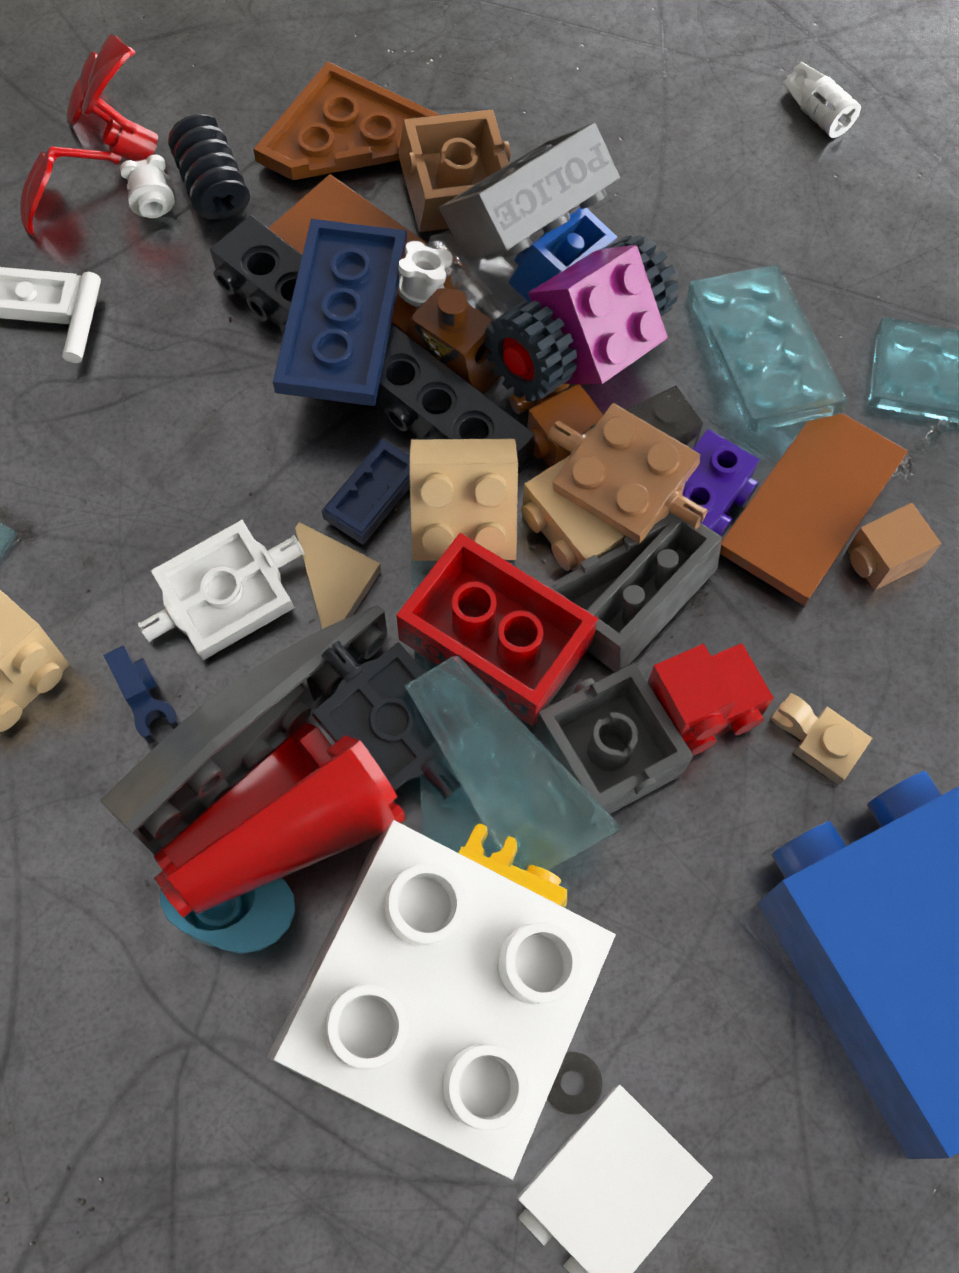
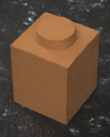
(892, 546)

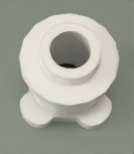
(148, 186)
(422, 272)

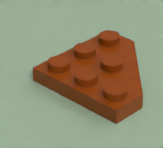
(337, 126)

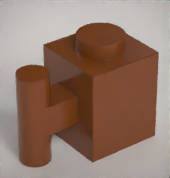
(571, 407)

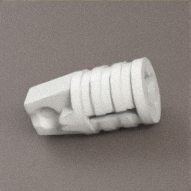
(814, 91)

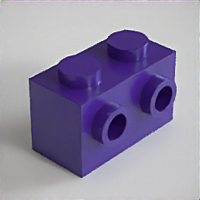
(721, 479)

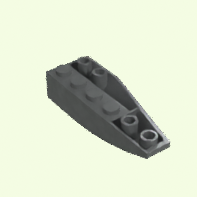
(235, 732)

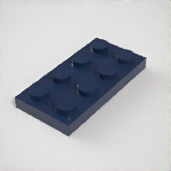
(341, 313)

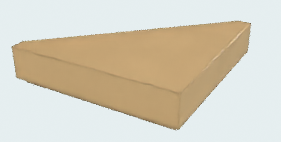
(336, 574)

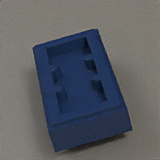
(370, 492)

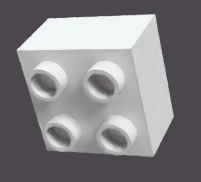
(444, 999)

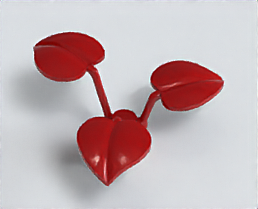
(121, 135)

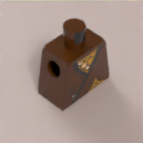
(455, 336)

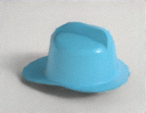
(241, 923)

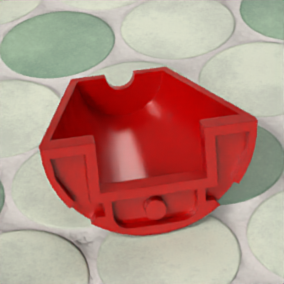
(278, 819)

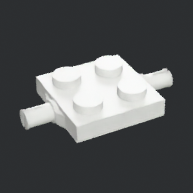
(222, 589)

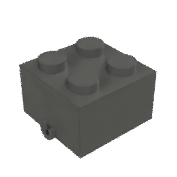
(614, 738)

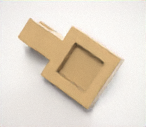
(826, 742)

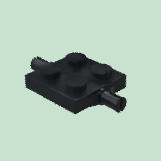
(380, 712)

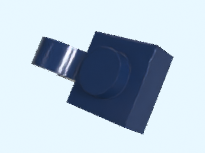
(135, 682)

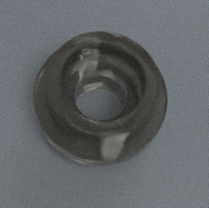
(591, 1090)

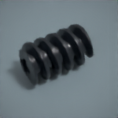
(208, 167)

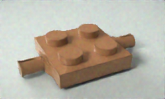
(627, 473)

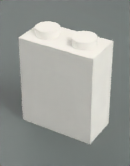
(612, 1188)

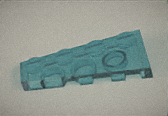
(507, 770)

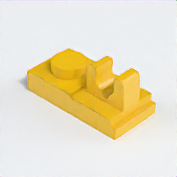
(534, 878)

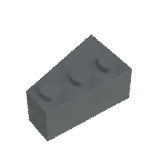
(640, 586)

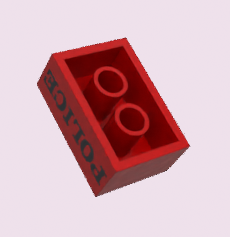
(499, 623)

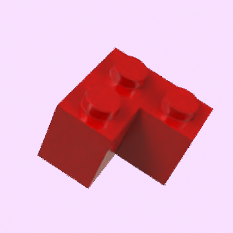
(710, 694)

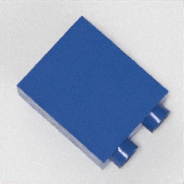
(881, 953)

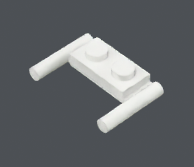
(52, 299)

